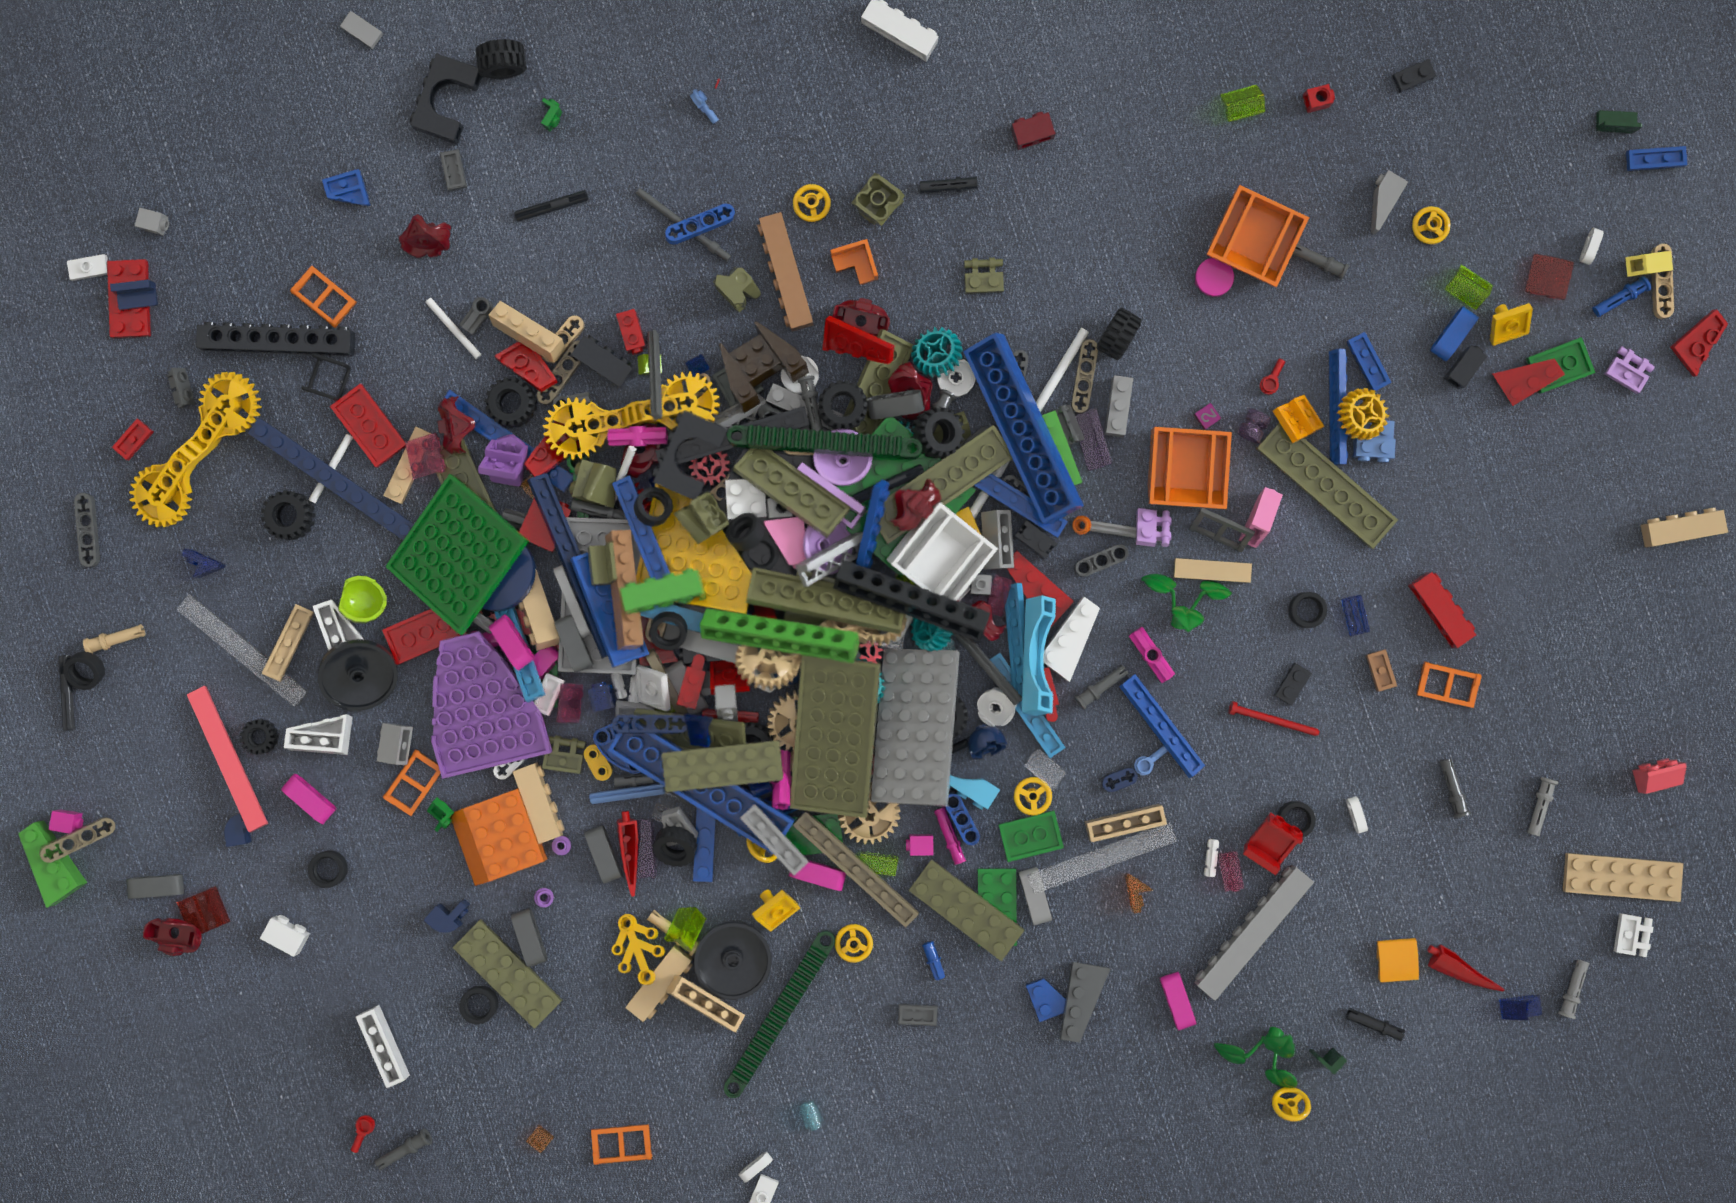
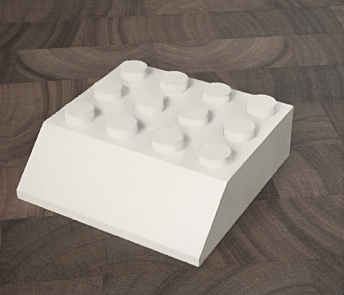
(942, 553)

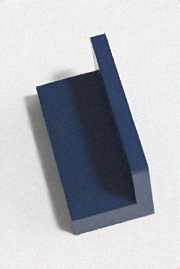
(135, 294)

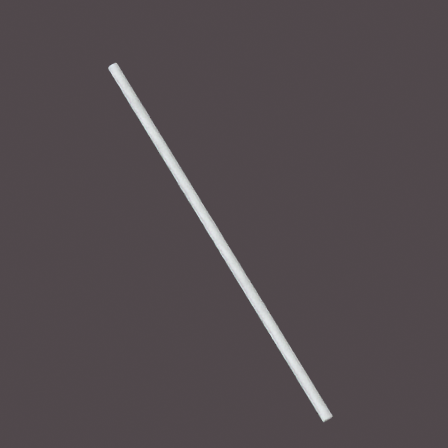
(1041, 401)

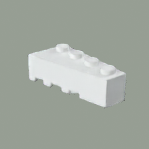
(1068, 642)

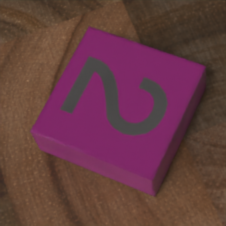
(1207, 416)

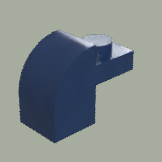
(236, 832)
(445, 921)

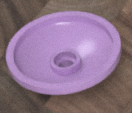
(842, 474)
(813, 539)

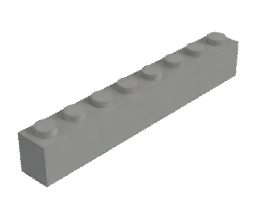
(1253, 932)

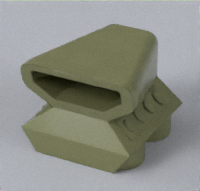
(877, 200)
(737, 287)
(594, 483)
(702, 517)

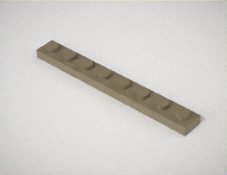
(855, 868)

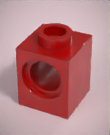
(1311, 101)

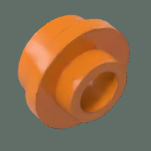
(1076, 525)

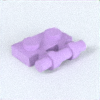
(1627, 375)
(1147, 527)

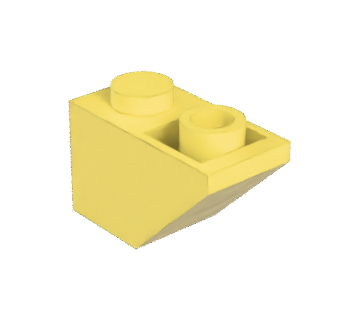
(1649, 263)

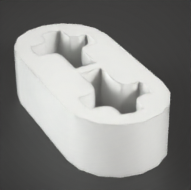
(1591, 246)
(512, 767)
(1357, 814)
(755, 1167)

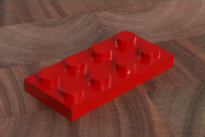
(129, 321)
(368, 425)
(417, 635)

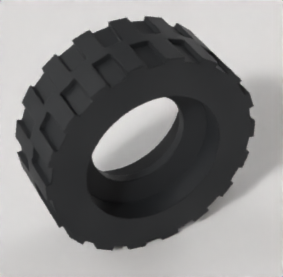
(679, 836)

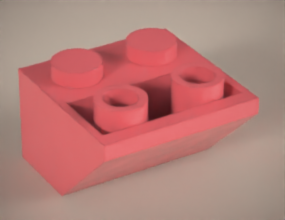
(1659, 776)

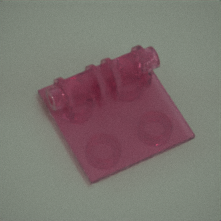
(425, 456)
(570, 703)

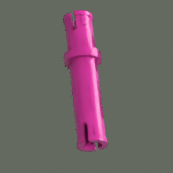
(953, 843)

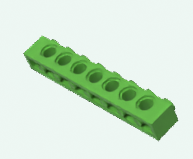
(779, 635)

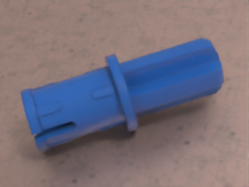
(933, 960)

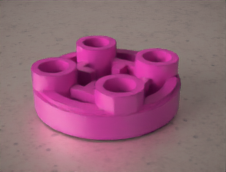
(1214, 277)

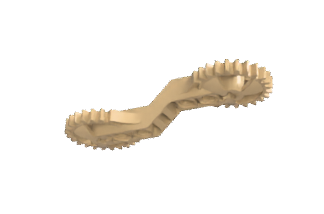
(787, 666)
(878, 819)

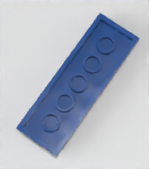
(601, 608)

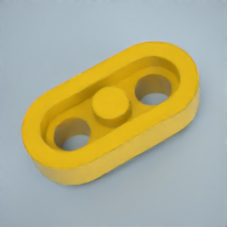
(597, 763)

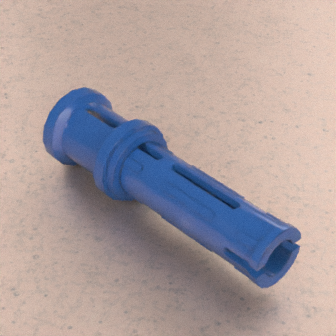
(1629, 292)

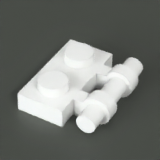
(1628, 932)

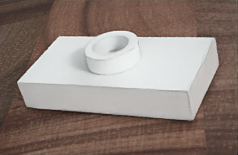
(87, 267)
(551, 686)
(764, 1190)

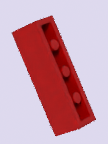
(1442, 609)

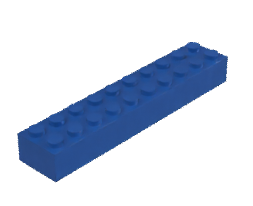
(1023, 428)
(722, 802)

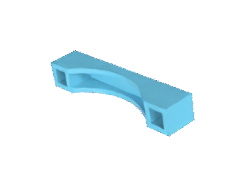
(1036, 694)
(976, 789)

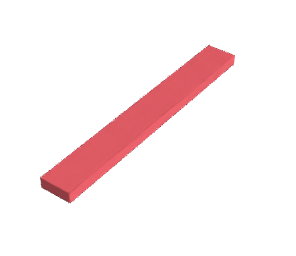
(227, 759)

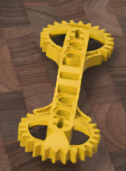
(627, 416)
(195, 449)

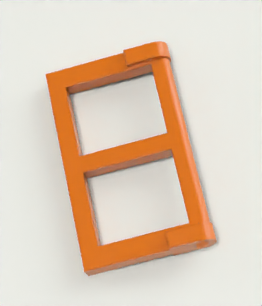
(314, 306)
(1451, 672)
(402, 775)
(622, 1158)

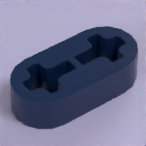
(1117, 775)

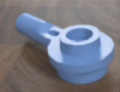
(699, 99)
(1144, 765)

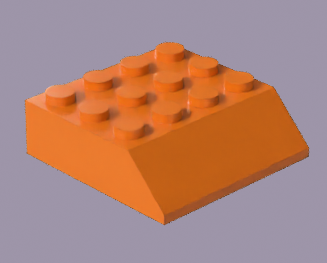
(1257, 235)
(1189, 467)
(497, 837)

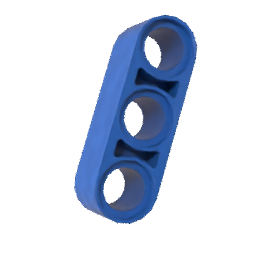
(1454, 333)
(968, 825)

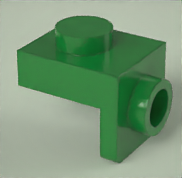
(551, 118)
(441, 812)

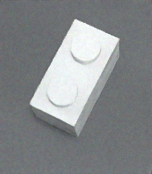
(285, 935)

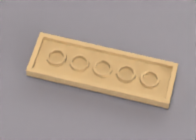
(1623, 877)

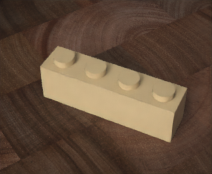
(527, 331)
(1684, 528)
(539, 617)
(538, 802)
(1125, 822)
(648, 996)
(705, 1003)

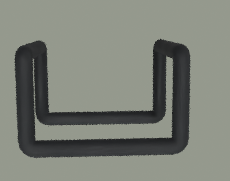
(319, 358)

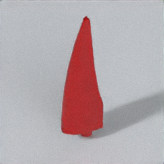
(628, 845)
(1454, 966)

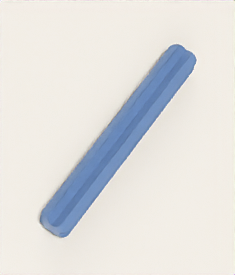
(626, 793)

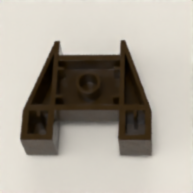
(757, 362)

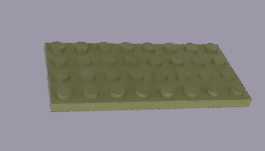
(834, 736)

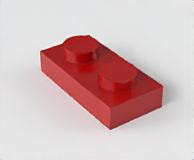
(132, 439)

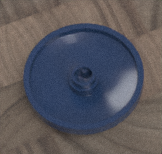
(514, 585)

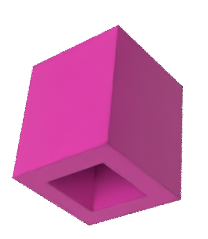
(65, 821)
(920, 844)

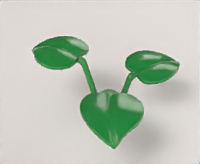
(1182, 616)
(1273, 1041)

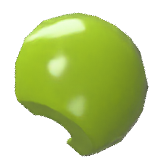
(362, 600)

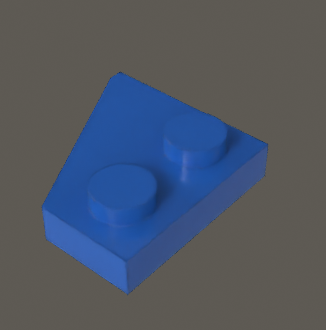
(347, 188)
(1045, 999)

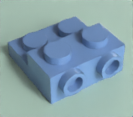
(1378, 447)

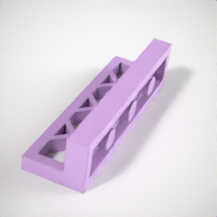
(855, 506)

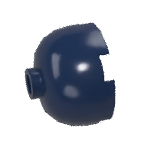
(985, 741)

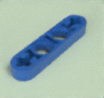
(698, 221)

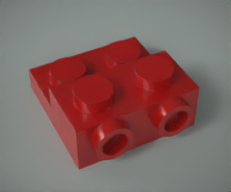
(725, 673)

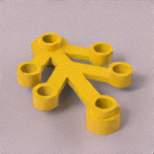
(635, 947)

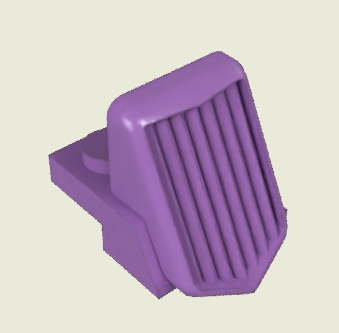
(505, 460)

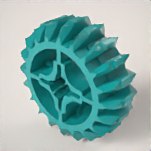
(936, 345)
(929, 636)

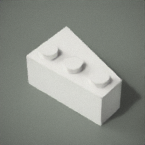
(334, 625)
(324, 736)

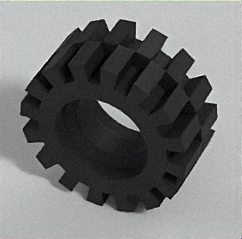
(269, 731)

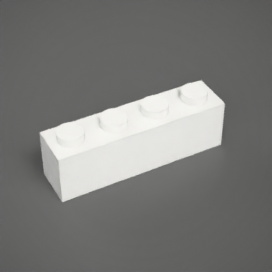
(900, 29)
(382, 1046)

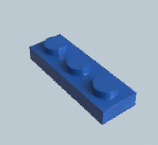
(1656, 158)
(1368, 361)

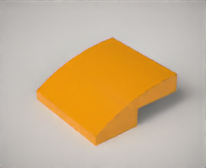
(1298, 418)
(1397, 960)

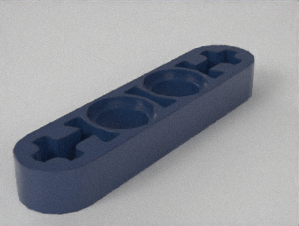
(650, 727)

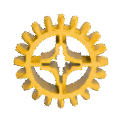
(1356, 417)

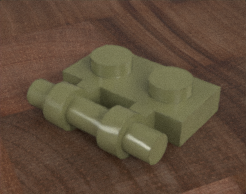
(983, 282)
(561, 760)

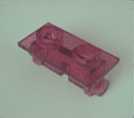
(999, 594)
(1231, 871)

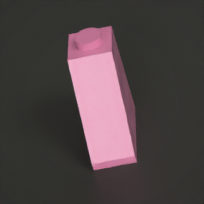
(1262, 515)
(789, 537)

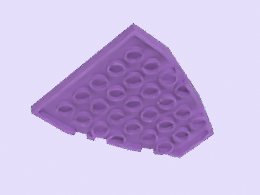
(481, 710)

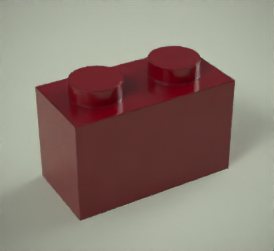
(1032, 130)

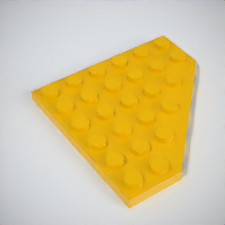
(716, 559)

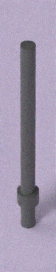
(713, 246)

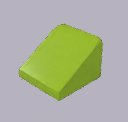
(643, 364)

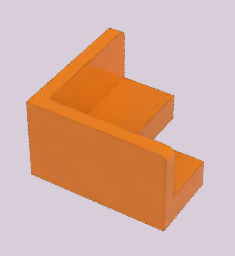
(857, 256)

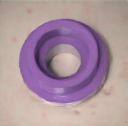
(567, 845)
(547, 901)

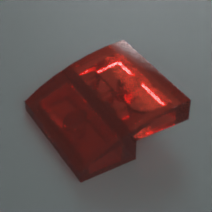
(1549, 276)
(204, 910)

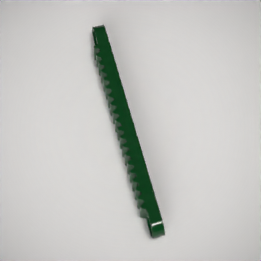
(824, 442)
(779, 1014)

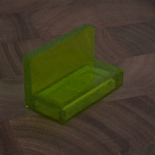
(1243, 103)
(1469, 287)
(880, 863)
(685, 927)

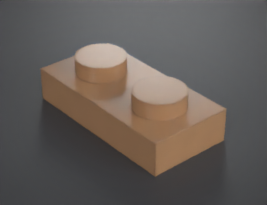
(1381, 670)

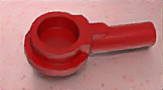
(1270, 383)
(364, 1126)

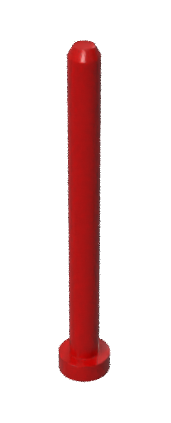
(1234, 708)

